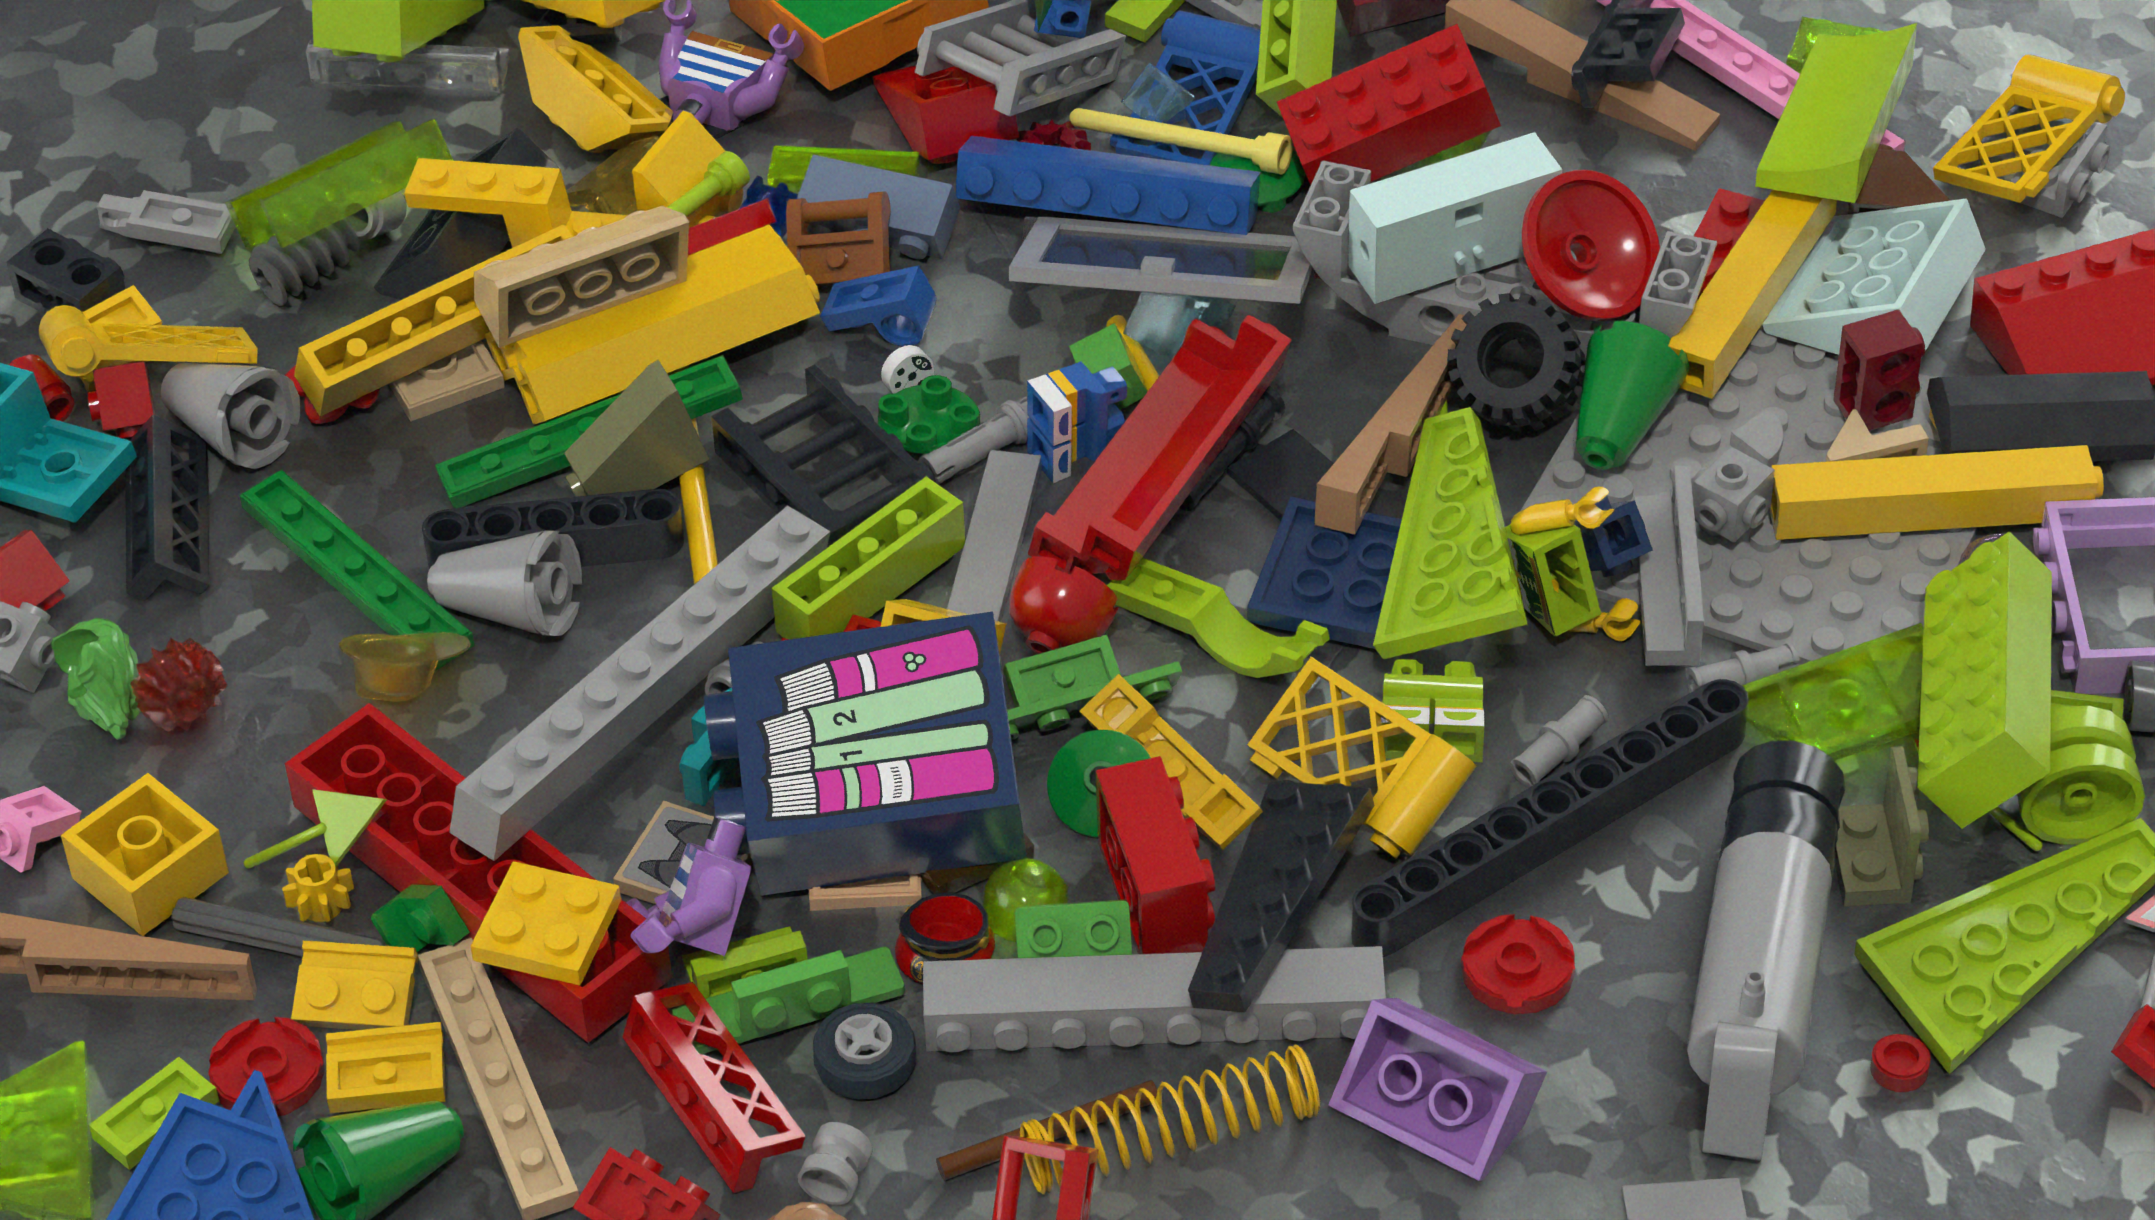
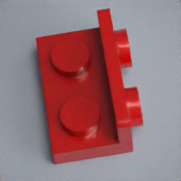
(635, 1189)

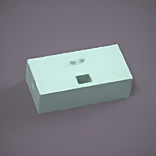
(1445, 217)

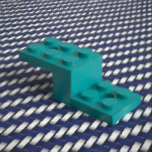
(48, 461)

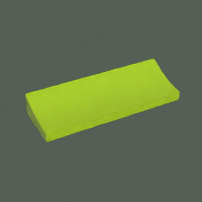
(1838, 114)

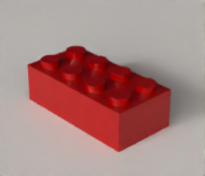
(1392, 108)

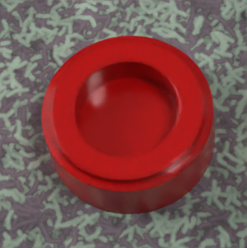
(1900, 1063)

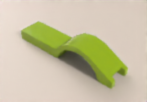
(1213, 621)

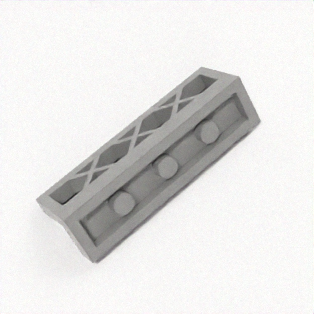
(1671, 576)

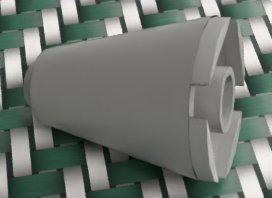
(234, 408)
(513, 582)

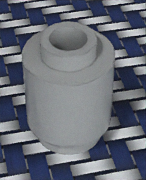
(379, 217)

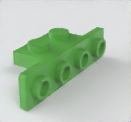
(1064, 680)
(802, 993)

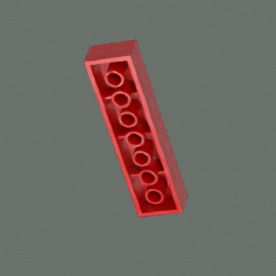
(413, 845)

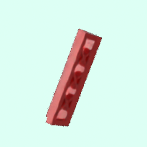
(694, 1083)

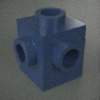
(1616, 539)

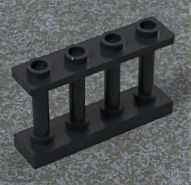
(772, 473)

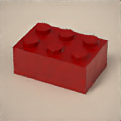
(1154, 857)

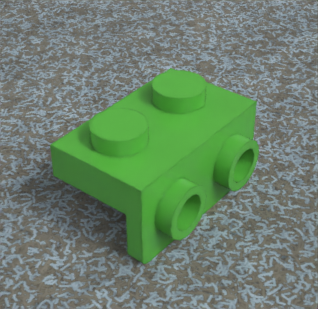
(1073, 929)

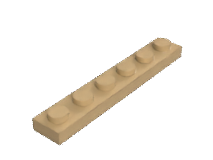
(499, 1081)

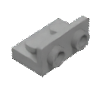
(2071, 174)

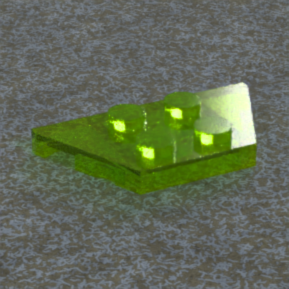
(1845, 697)
(48, 1138)

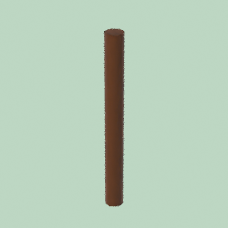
(990, 1150)

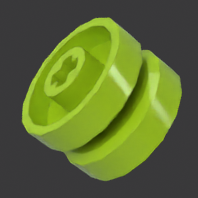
(2090, 778)

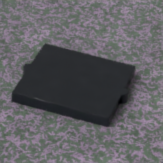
(1281, 471)

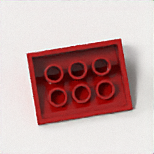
(2073, 310)

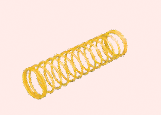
(1041, 1169)

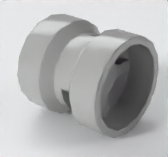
(837, 1157)

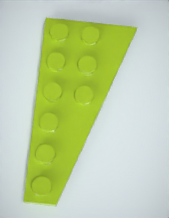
(1452, 550)
(1991, 950)

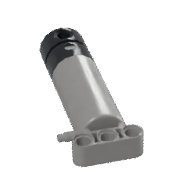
(1764, 939)

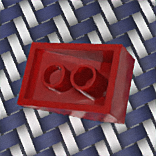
(943, 110)

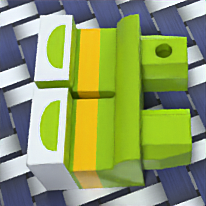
(1446, 701)

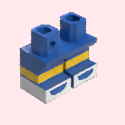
(1072, 416)

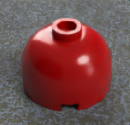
(1059, 607)

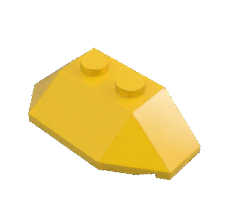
(588, 91)

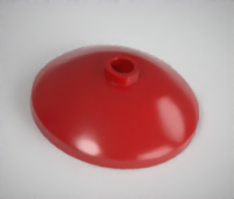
(1605, 231)

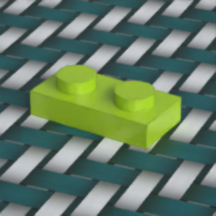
(134, 1121)

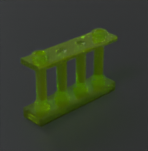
(335, 184)

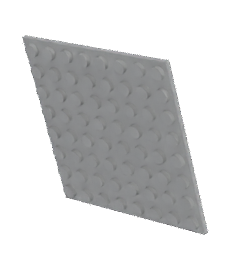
(1759, 588)

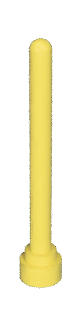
(1269, 151)

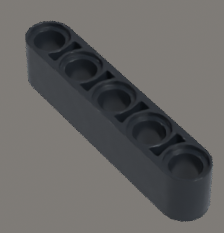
(603, 526)

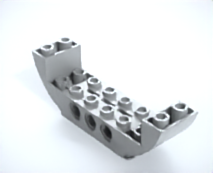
(1428, 312)

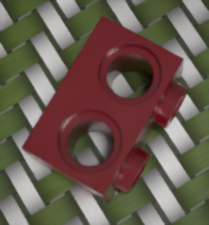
(1879, 369)

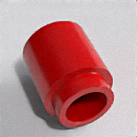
(52, 387)

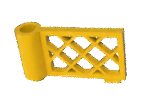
(2053, 93)
(80, 345)
(1418, 783)

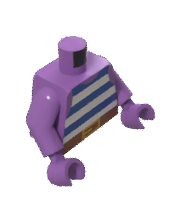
(719, 77)
(702, 898)

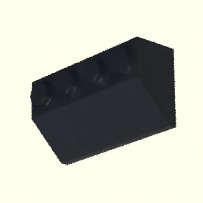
(455, 239)

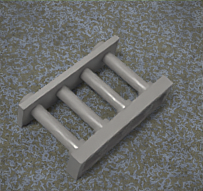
(1022, 64)

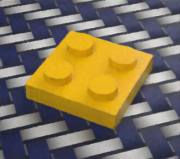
(546, 923)

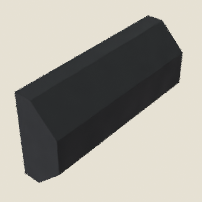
(2029, 411)

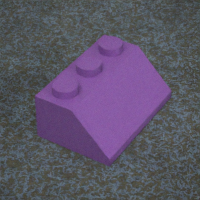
(1436, 1087)

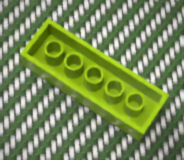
(1985, 680)

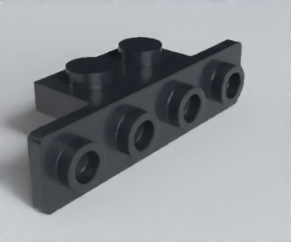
(1625, 47)

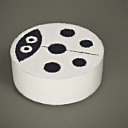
(906, 368)

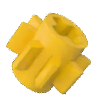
(318, 888)

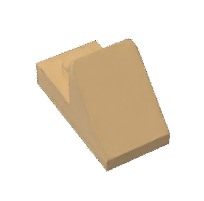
(1857, 443)

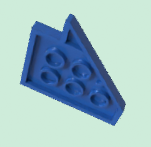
(217, 1164)

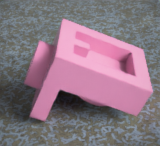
(32, 819)

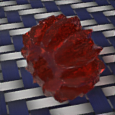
(179, 684)

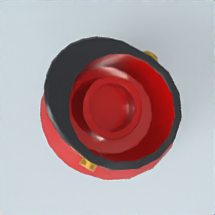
(942, 930)

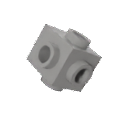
(1732, 494)
(25, 645)

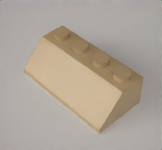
(583, 274)

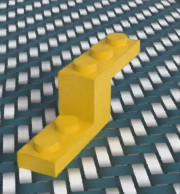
(526, 196)

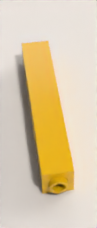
(1749, 286)
(1928, 491)

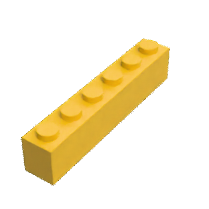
(399, 337)

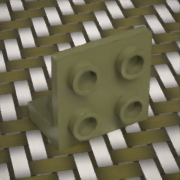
(1880, 842)

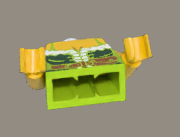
(1556, 571)

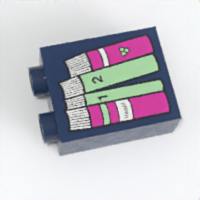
(869, 753)

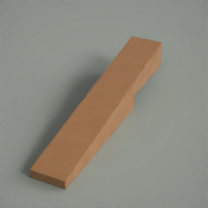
(1549, 56)
(1387, 441)
(116, 963)

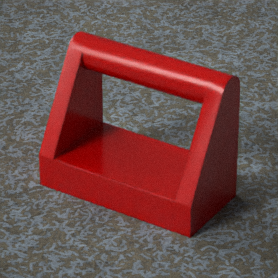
(1076, 1177)

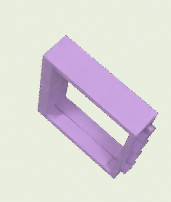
(2090, 526)

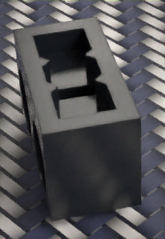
(62, 272)

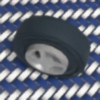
(845, 1045)

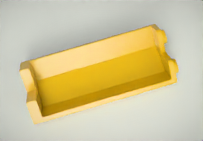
(727, 299)

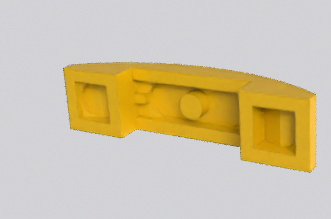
(1209, 797)

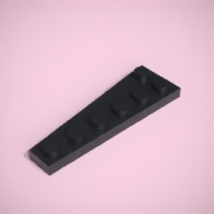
(1274, 886)

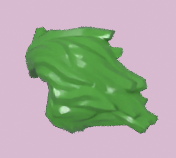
(99, 673)

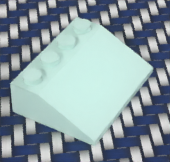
(1880, 264)

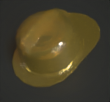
(399, 664)

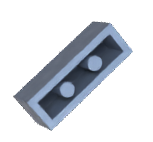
(920, 207)

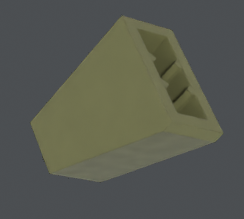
(636, 440)

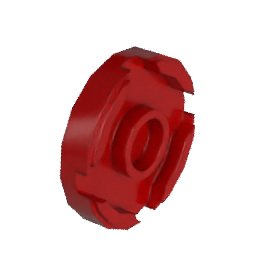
(1518, 964)
(280, 1050)

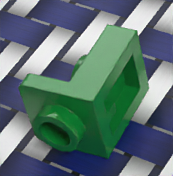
(419, 918)

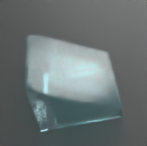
(1156, 96)

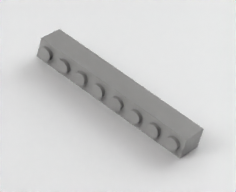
(1140, 1000)

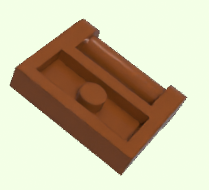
(840, 255)

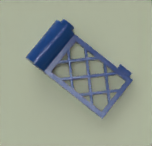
(1212, 51)

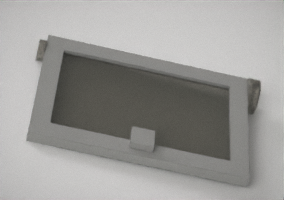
(1161, 260)

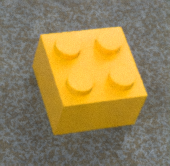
(144, 853)

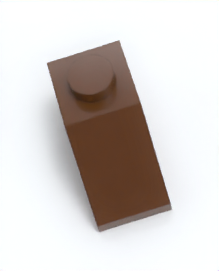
(1895, 183)

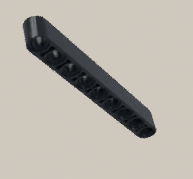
(1549, 817)

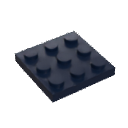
(1325, 575)

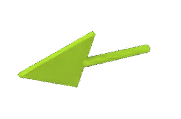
(341, 821)

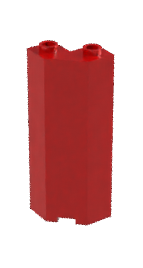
(1162, 449)

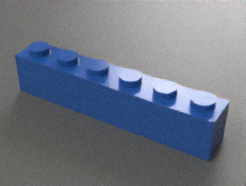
(1108, 185)

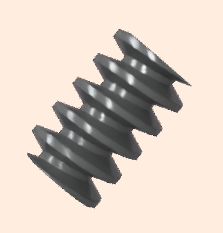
(285, 267)

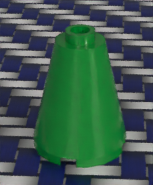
(1624, 390)
(373, 1156)

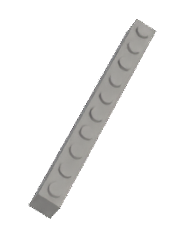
(630, 688)

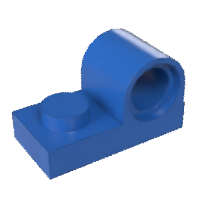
(893, 301)

